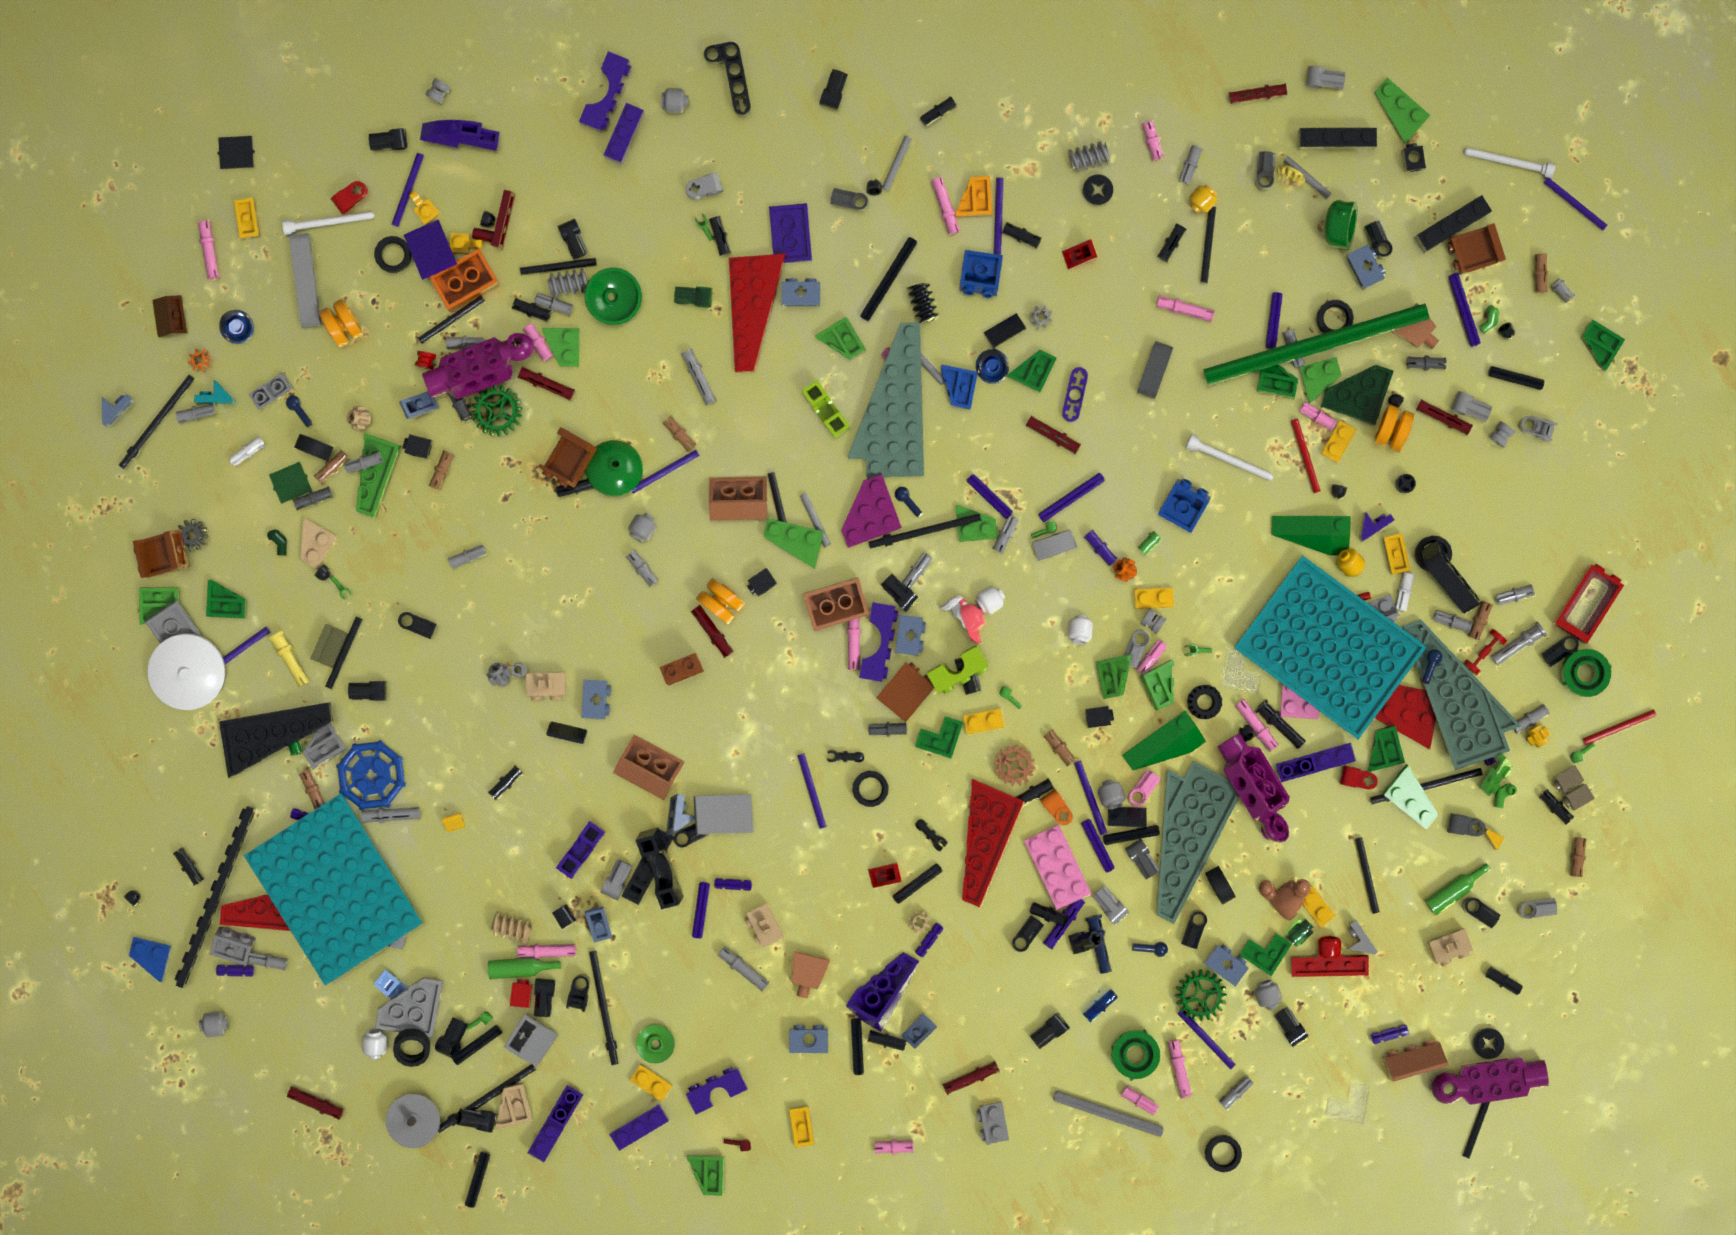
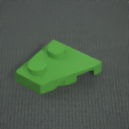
(842, 338)
(978, 530)
(154, 600)
(709, 1173)

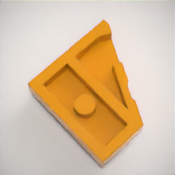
(976, 198)

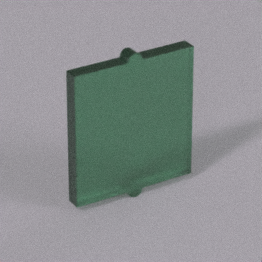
(290, 482)

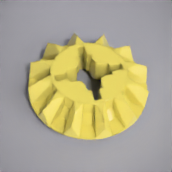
(1291, 174)

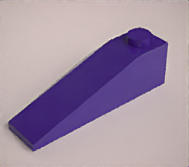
(879, 997)

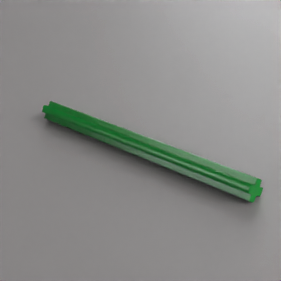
(1316, 344)

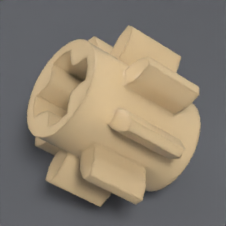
(358, 417)
(917, 926)

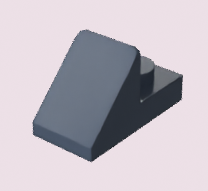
(418, 405)
(110, 412)
(676, 819)
(598, 924)
(919, 1031)

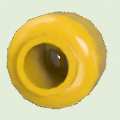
(1203, 199)
(1350, 562)

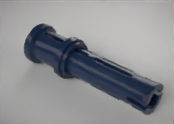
(1095, 924)

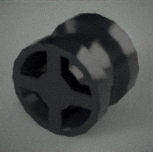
(1407, 485)

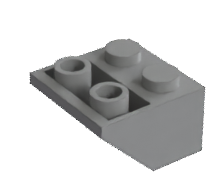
(530, 1040)

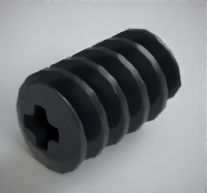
(923, 302)

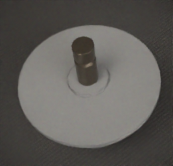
(412, 1120)

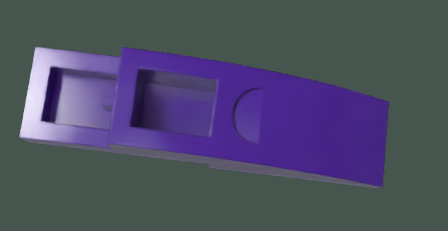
(459, 131)
(1316, 762)
(555, 1123)

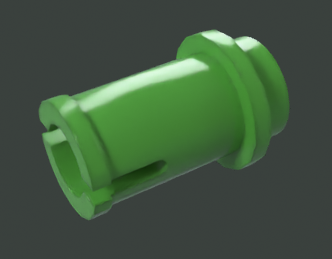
(1149, 543)

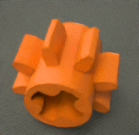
(200, 365)
(1125, 569)

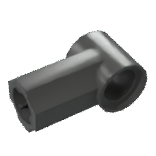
(1265, 168)
(847, 199)
(1140, 855)

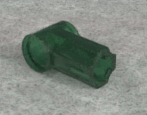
(694, 296)

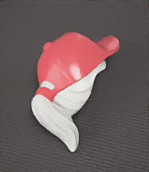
(969, 615)

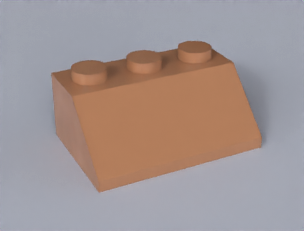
(738, 498)
(836, 603)
(648, 767)
(1415, 1060)

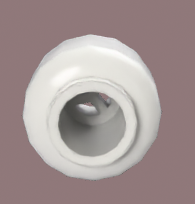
(990, 600)
(1080, 630)
(374, 1043)

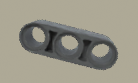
(1155, 369)

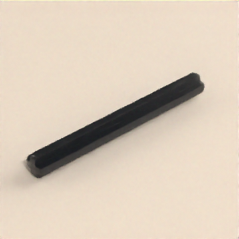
(888, 279)

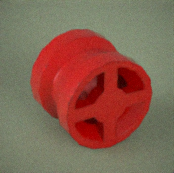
(425, 360)

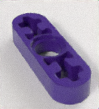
(1073, 380)

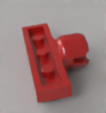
(1329, 961)

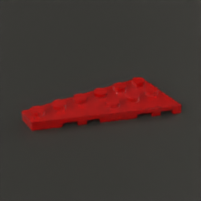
(752, 297)
(1410, 713)
(989, 830)
(253, 913)

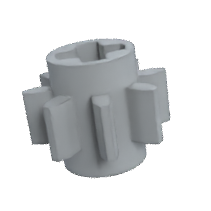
(1046, 315)
(498, 674)

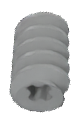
(1089, 156)
(567, 283)

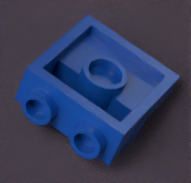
(980, 273)
(1184, 504)

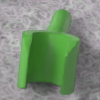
(703, 225)
(1050, 528)
(340, 587)
(1194, 650)
(1005, 693)
(1577, 756)
(484, 1017)

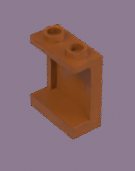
(1476, 249)
(568, 459)
(160, 554)
(681, 669)
(906, 691)

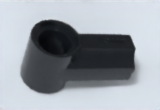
(832, 93)
(394, 140)
(571, 234)
(1378, 238)
(902, 595)
(419, 625)
(1558, 651)
(972, 685)
(373, 691)
(690, 832)
(1481, 912)
(564, 916)
(1194, 931)
(1027, 932)
(1084, 941)
(544, 992)
(1053, 1028)
(1293, 1030)
(450, 1043)
(481, 1120)

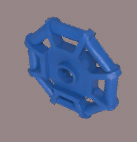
(377, 766)

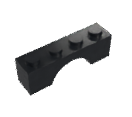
(1337, 138)
(1453, 224)
(666, 883)

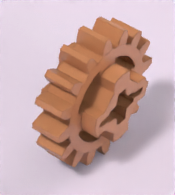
(1009, 774)

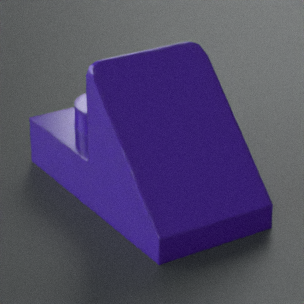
(1368, 528)

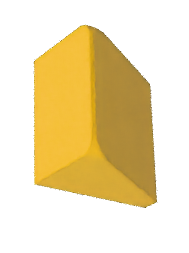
(453, 822)
(1494, 838)

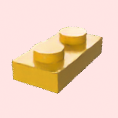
(246, 218)
(1338, 441)
(1396, 553)
(1153, 598)
(983, 721)
(1318, 908)
(651, 1082)
(801, 1126)

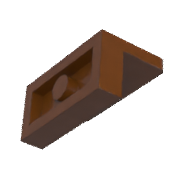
(169, 315)

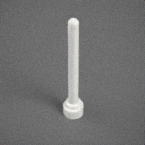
(1545, 169)
(290, 226)
(1195, 444)

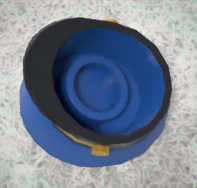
(236, 326)
(992, 366)

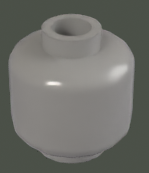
(674, 100)
(642, 527)
(1111, 794)
(1268, 994)
(213, 1024)

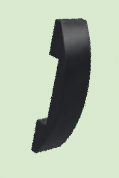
(642, 876)

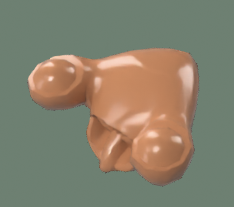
(1288, 898)

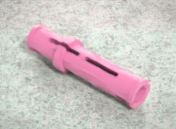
(945, 205)
(206, 241)
(1178, 306)
(853, 643)
(1256, 724)
(546, 951)
(1179, 1068)

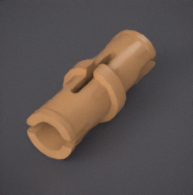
(1541, 273)
(679, 433)
(331, 467)
(441, 470)
(1480, 620)
(1059, 747)
(312, 789)
(1578, 857)

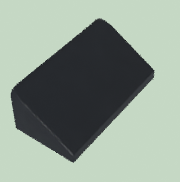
(1005, 330)
(567, 732)
(1127, 817)

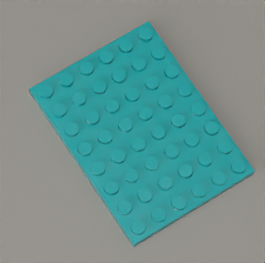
(1330, 647)
(333, 889)

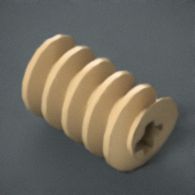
(511, 928)

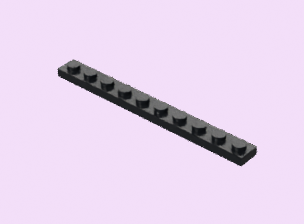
(211, 904)

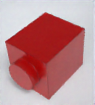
(521, 993)

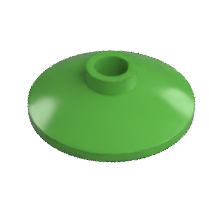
(655, 1054)

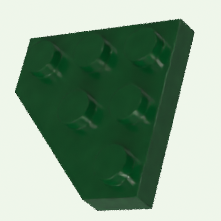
(1360, 394)

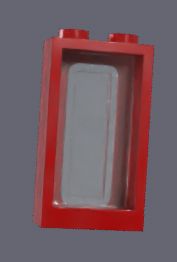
(1588, 603)

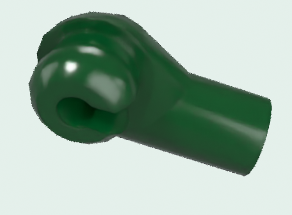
(279, 539)

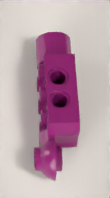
(477, 366)
(1256, 786)
(1491, 1081)

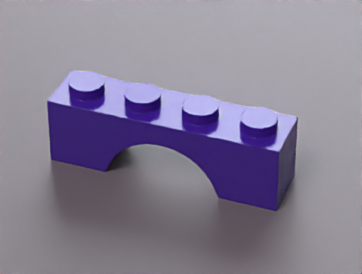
(596, 115)
(874, 667)

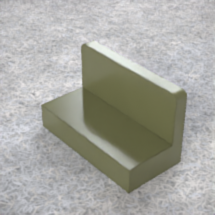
(329, 645)

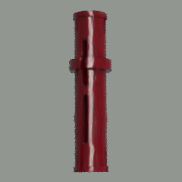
(1280, 90)
(546, 383)
(1444, 417)
(1033, 423)
(712, 631)
(972, 1077)
(315, 1103)

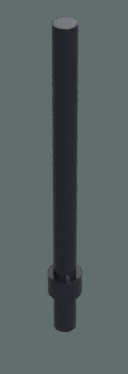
(133, 451)
(888, 540)
(1435, 783)
(611, 1045)
(452, 1121)

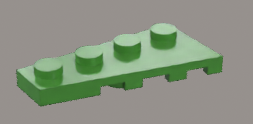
(375, 478)

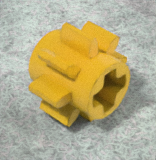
(1538, 735)

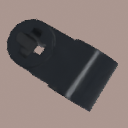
(578, 994)

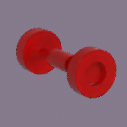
(1484, 652)

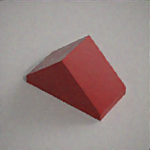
(1080, 254)
(885, 875)

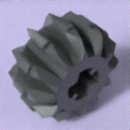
(198, 533)

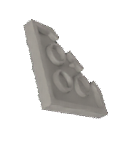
(412, 1008)

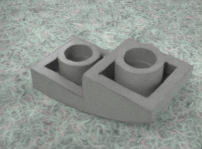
(271, 391)
(1054, 545)

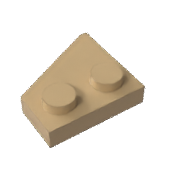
(315, 543)
(513, 1107)

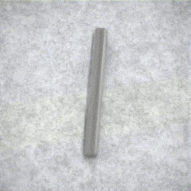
(1108, 1113)

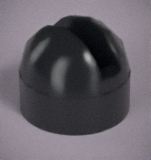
(874, 187)
(487, 219)
(1507, 330)
(1396, 400)
(1338, 491)
(323, 573)
(1247, 732)
(132, 897)

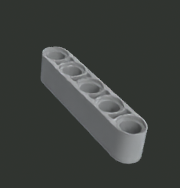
(305, 280)

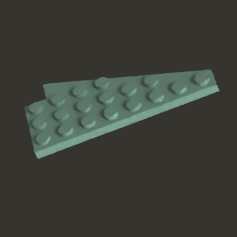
(893, 422)
(1464, 709)
(1192, 822)

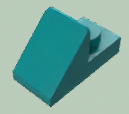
(220, 396)

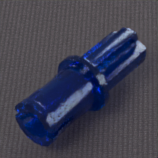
(1100, 1005)

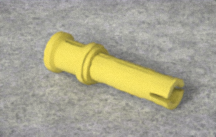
(284, 650)

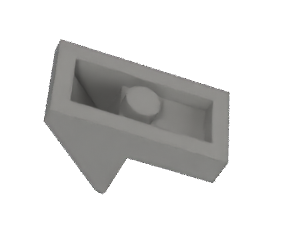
(1363, 944)

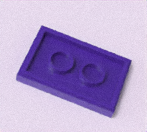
(791, 232)
(430, 249)

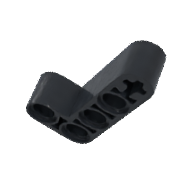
(733, 80)
(1449, 578)

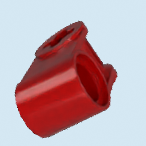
(347, 199)
(1355, 778)

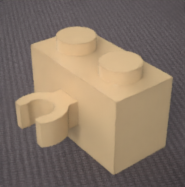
(546, 685)
(764, 925)
(1450, 946)

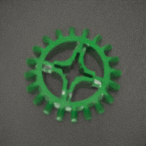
(492, 418)
(1195, 979)

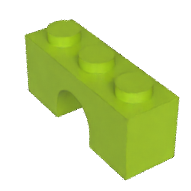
(825, 409)
(944, 678)

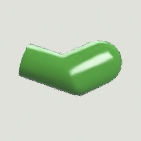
(1492, 321)
(1502, 793)

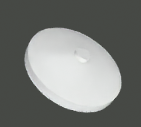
(186, 671)

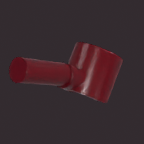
(744, 1144)

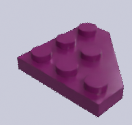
(870, 513)

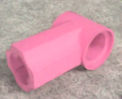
(1144, 787)

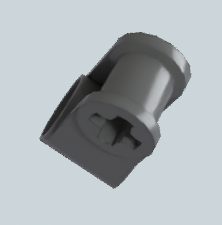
(1462, 825)

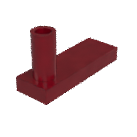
(498, 236)

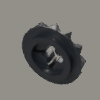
(1098, 180)
(1498, 1043)

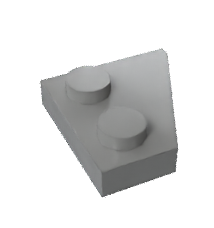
(323, 747)

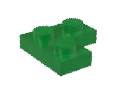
(941, 743)
(1268, 958)

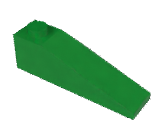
(1320, 533)
(1170, 741)

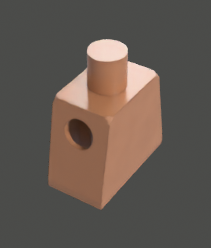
(1418, 333)
(808, 972)

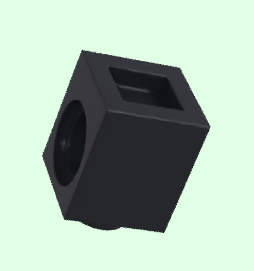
(1413, 166)
(418, 446)
(761, 582)
(1099, 716)

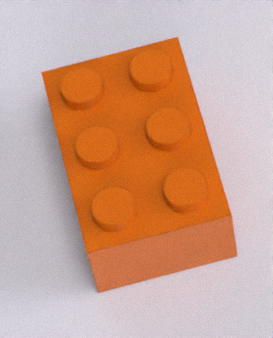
(465, 280)

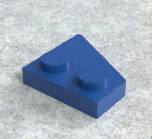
(959, 385)
(150, 956)

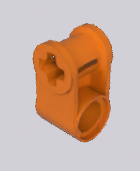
(1055, 804)

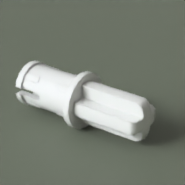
(247, 451)
(1404, 591)

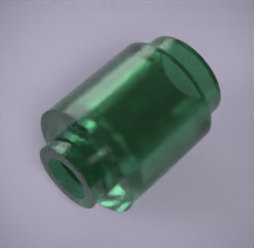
(1300, 932)

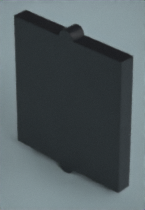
(236, 152)

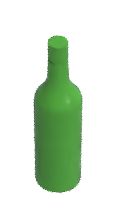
(1454, 890)
(518, 967)

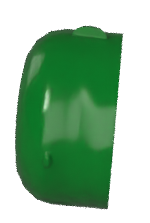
(1340, 224)
(1601, 677)
(1147, 1065)

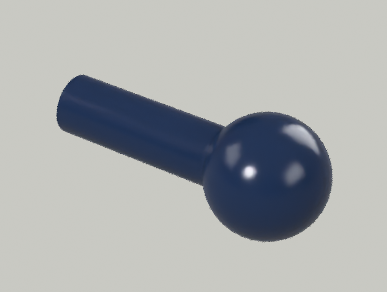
(294, 403)
(902, 494)
(1434, 657)
(1160, 949)

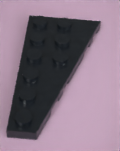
(262, 735)

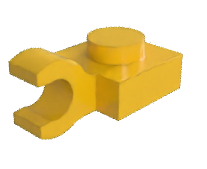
(425, 210)
(461, 243)

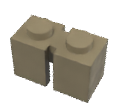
(1577, 797)

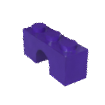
(623, 134)
(581, 850)
(731, 1081)
(639, 1127)

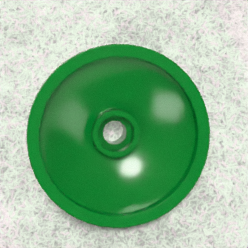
(625, 291)
(612, 480)

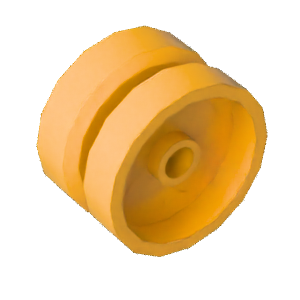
(340, 323)
(1396, 429)
(720, 600)

